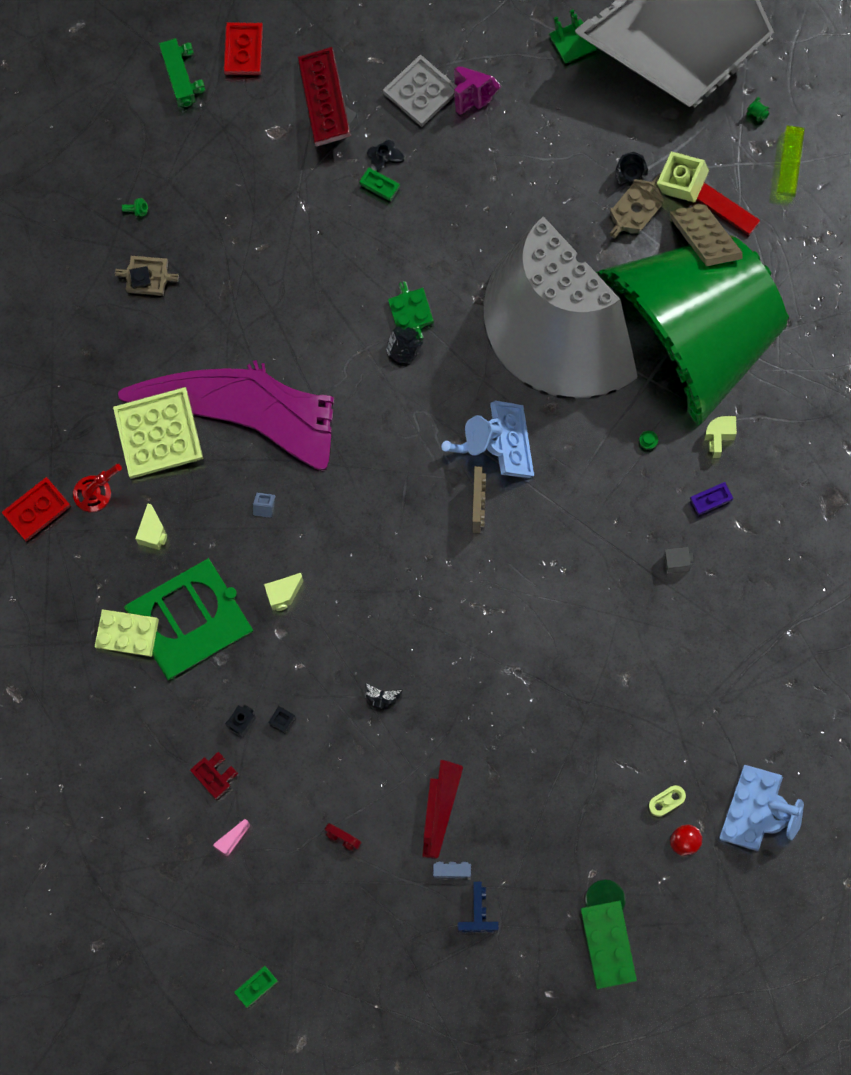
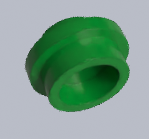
(648, 439)

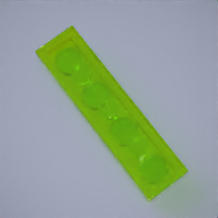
(790, 161)

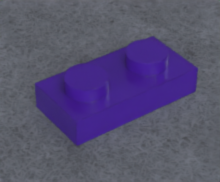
(711, 498)

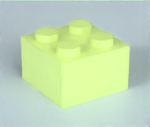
(683, 176)

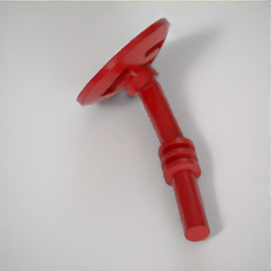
(93, 490)

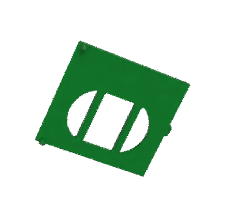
(219, 632)

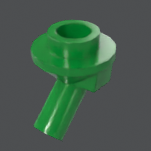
(139, 208)

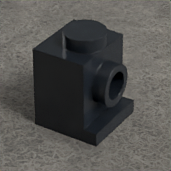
(241, 727)

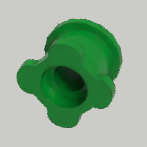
(758, 110)

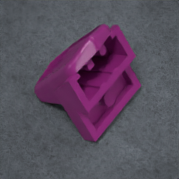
(473, 89)

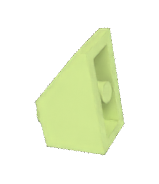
(151, 531)
(283, 591)

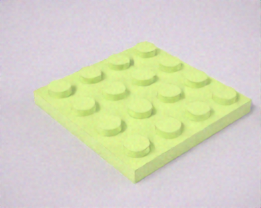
(158, 433)

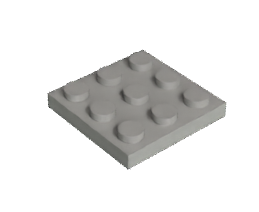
(420, 90)

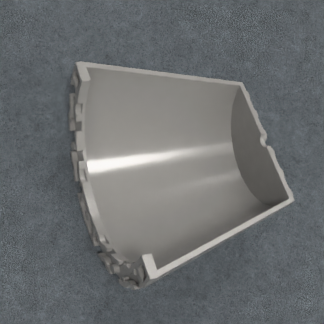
(680, 42)
(556, 319)

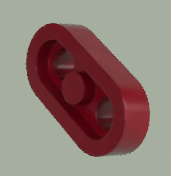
(348, 840)

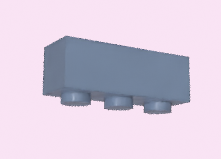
(451, 870)

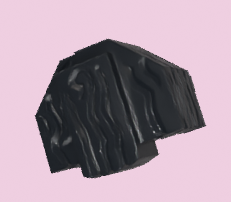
(631, 167)
(403, 345)

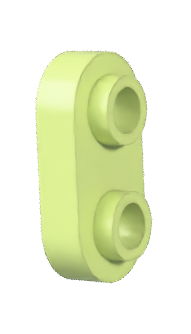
(666, 801)

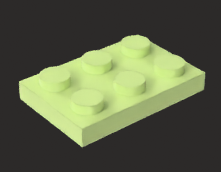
(126, 633)

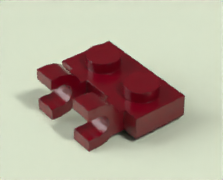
(211, 778)

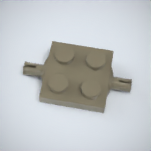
(157, 271)

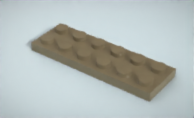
(706, 235)

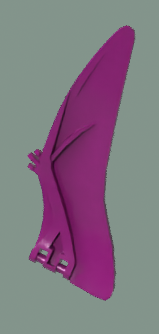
(254, 401)

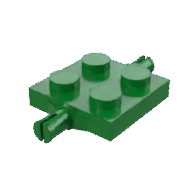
(411, 309)

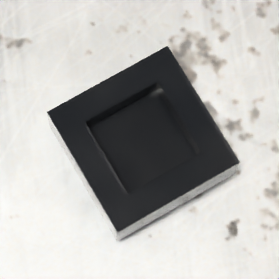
(140, 277)
(282, 719)

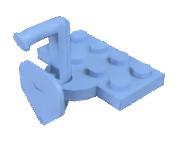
(502, 436)
(755, 807)

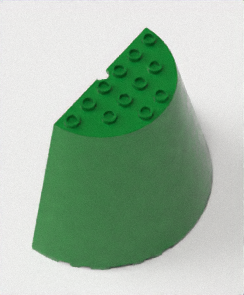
(705, 316)

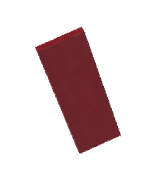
(324, 96)

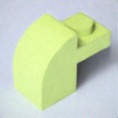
(720, 429)

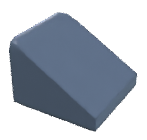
(263, 505)

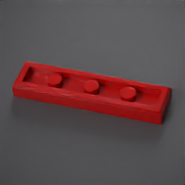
(727, 209)

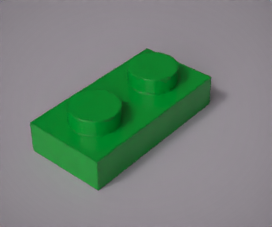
(379, 184)
(256, 987)

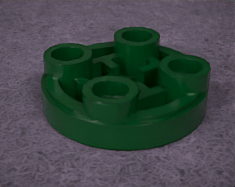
(604, 892)

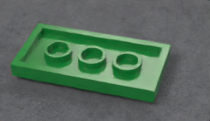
(608, 944)

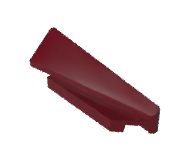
(439, 807)

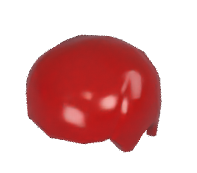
(686, 840)

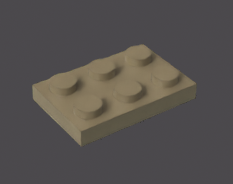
(479, 499)

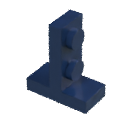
(479, 914)

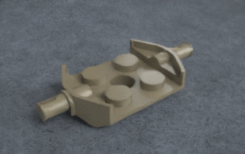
(642, 194)

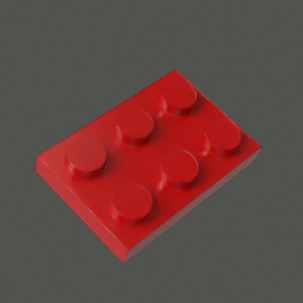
(243, 48)
(36, 509)

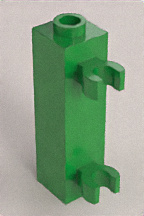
(177, 72)

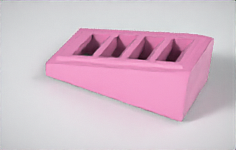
(229, 841)

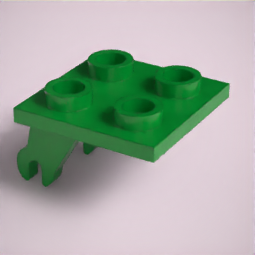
(568, 42)

